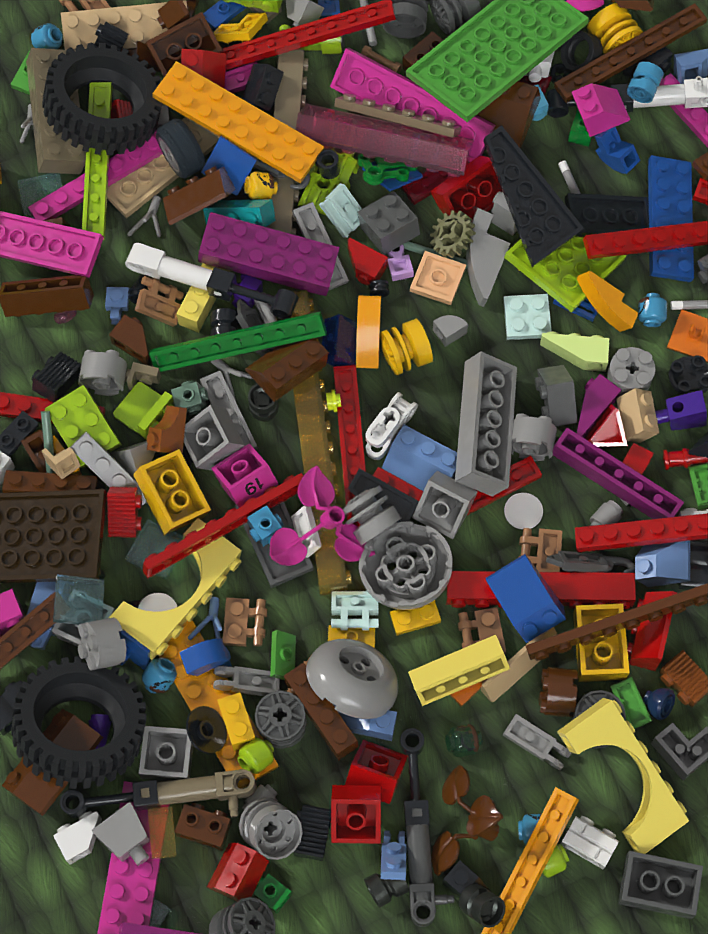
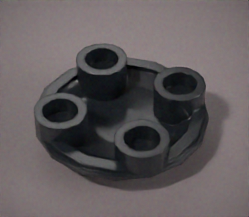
(689, 374)

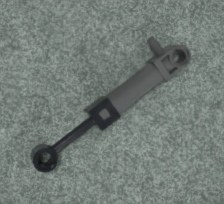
(418, 839)

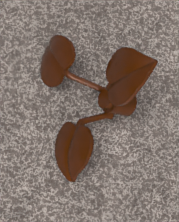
(481, 821)

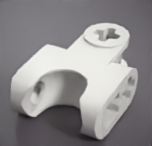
(388, 425)

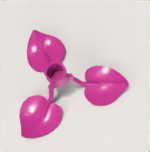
(316, 491)

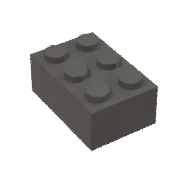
(660, 885)

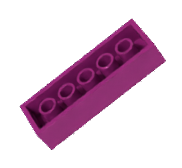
(268, 254)

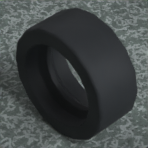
(569, 47)

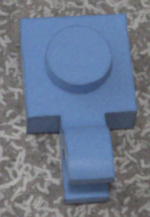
(116, 302)

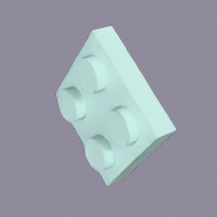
(526, 316)

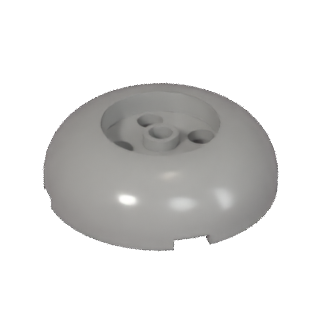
(419, 590)
(353, 678)

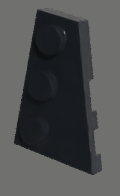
(402, 502)

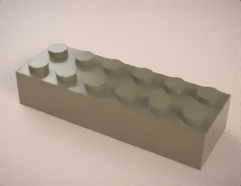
(51, 151)

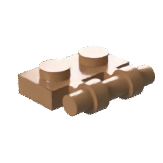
(157, 306)
(547, 544)
(236, 622)
(487, 624)

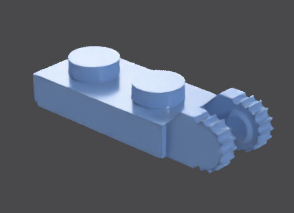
(393, 857)

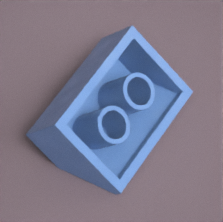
(418, 457)

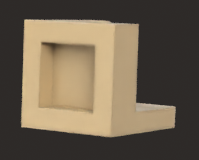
(63, 462)

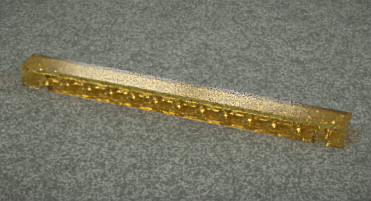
(317, 452)

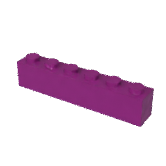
(616, 476)

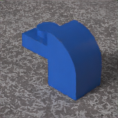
(616, 153)
(205, 657)

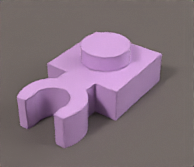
(400, 265)

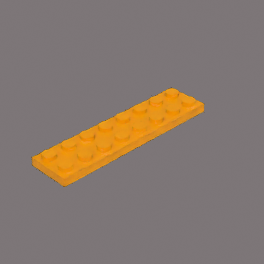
(238, 122)
(199, 692)

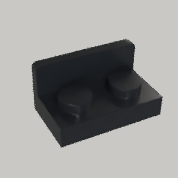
(17, 431)

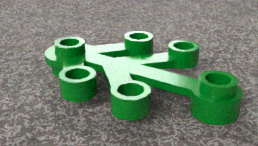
(376, 174)

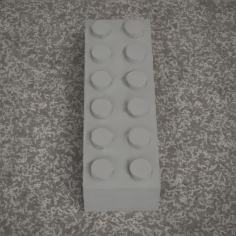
(486, 424)

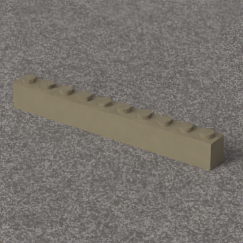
(287, 106)

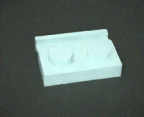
(342, 210)

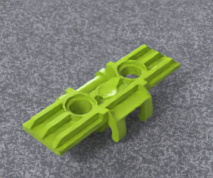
(317, 195)

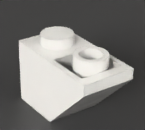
(78, 839)

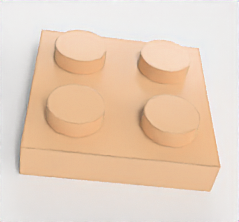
(437, 278)

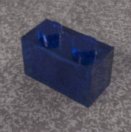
(340, 340)

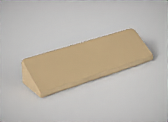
(519, 666)

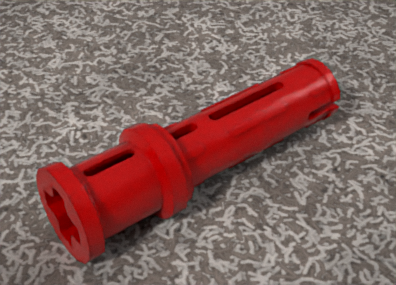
(681, 458)

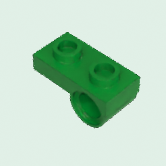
(578, 132)

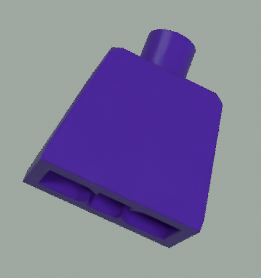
(684, 411)

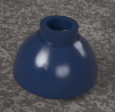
(660, 702)

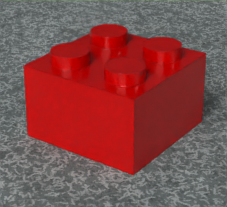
(356, 814)

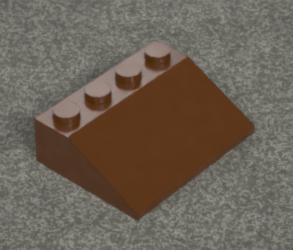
(514, 110)

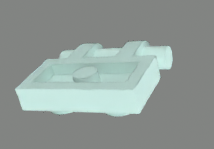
(353, 604)

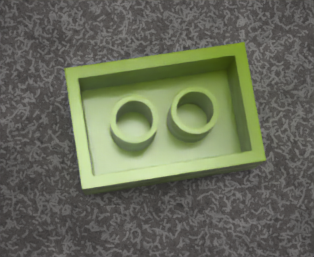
(80, 413)

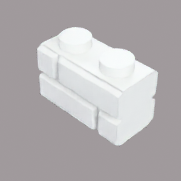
(590, 842)

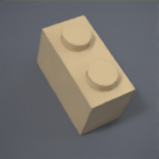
(638, 415)

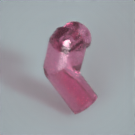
(65, 316)

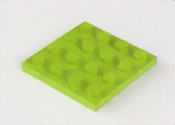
(560, 270)

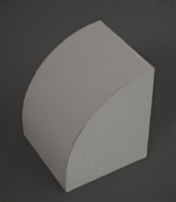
(449, 328)

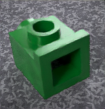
(278, 899)

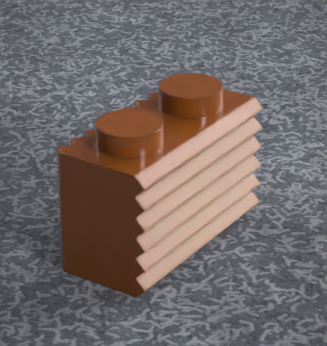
(685, 678)

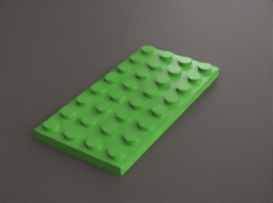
(494, 52)

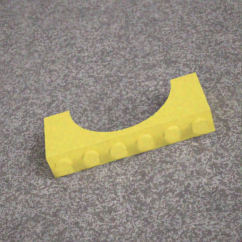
(158, 628)
(659, 811)

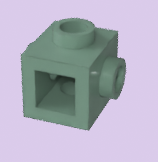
(191, 396)

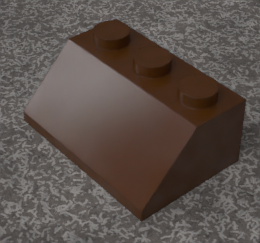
(190, 34)
(197, 194)
(288, 366)

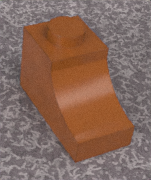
(169, 432)

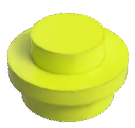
(333, 400)

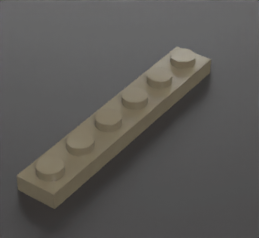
(404, 117)

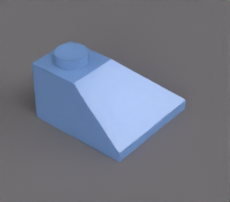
(663, 563)

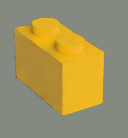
(236, 720)

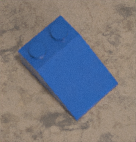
(526, 598)

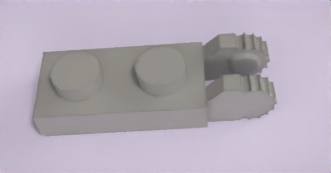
(246, 680)
(535, 741)

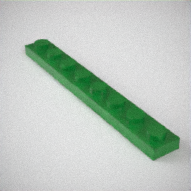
(238, 342)

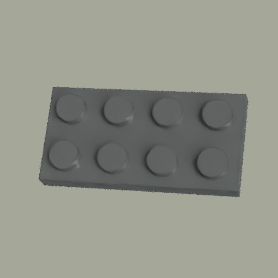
(274, 572)

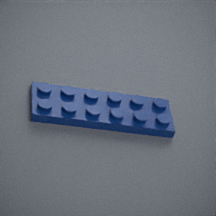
(670, 205)

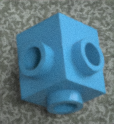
(264, 525)

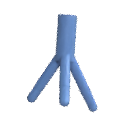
(212, 616)

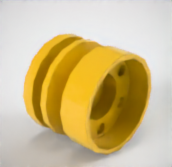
(613, 27)
(402, 348)

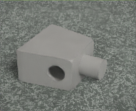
(124, 835)

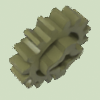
(452, 234)

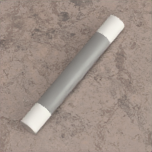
(568, 177)
(684, 305)

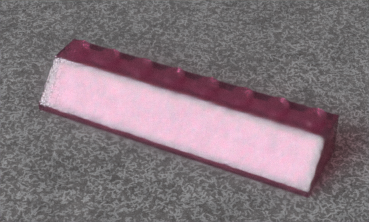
(385, 140)

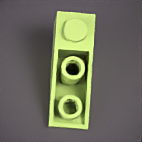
(583, 351)

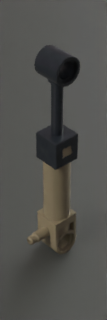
(154, 794)

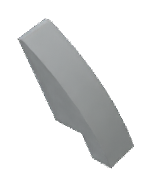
(484, 257)

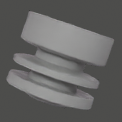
(370, 514)
(270, 828)

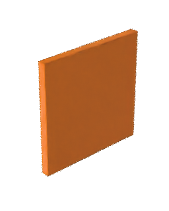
(690, 335)

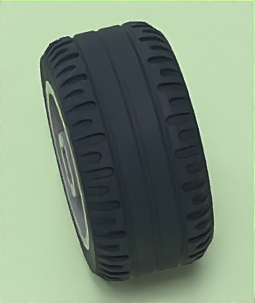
(180, 148)

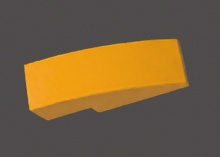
(607, 301)
(368, 332)

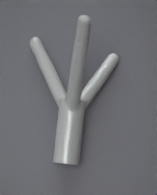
(26, 124)
(151, 213)
(223, 367)

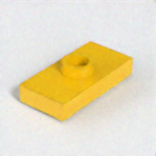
(365, 636)

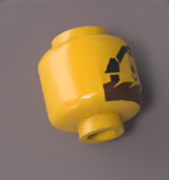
(260, 185)

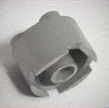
(634, 361)
(103, 372)
(533, 437)
(101, 643)

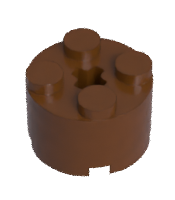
(559, 692)

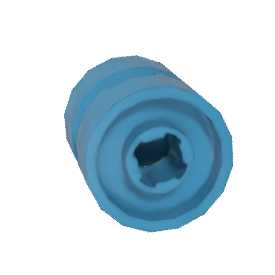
(645, 82)

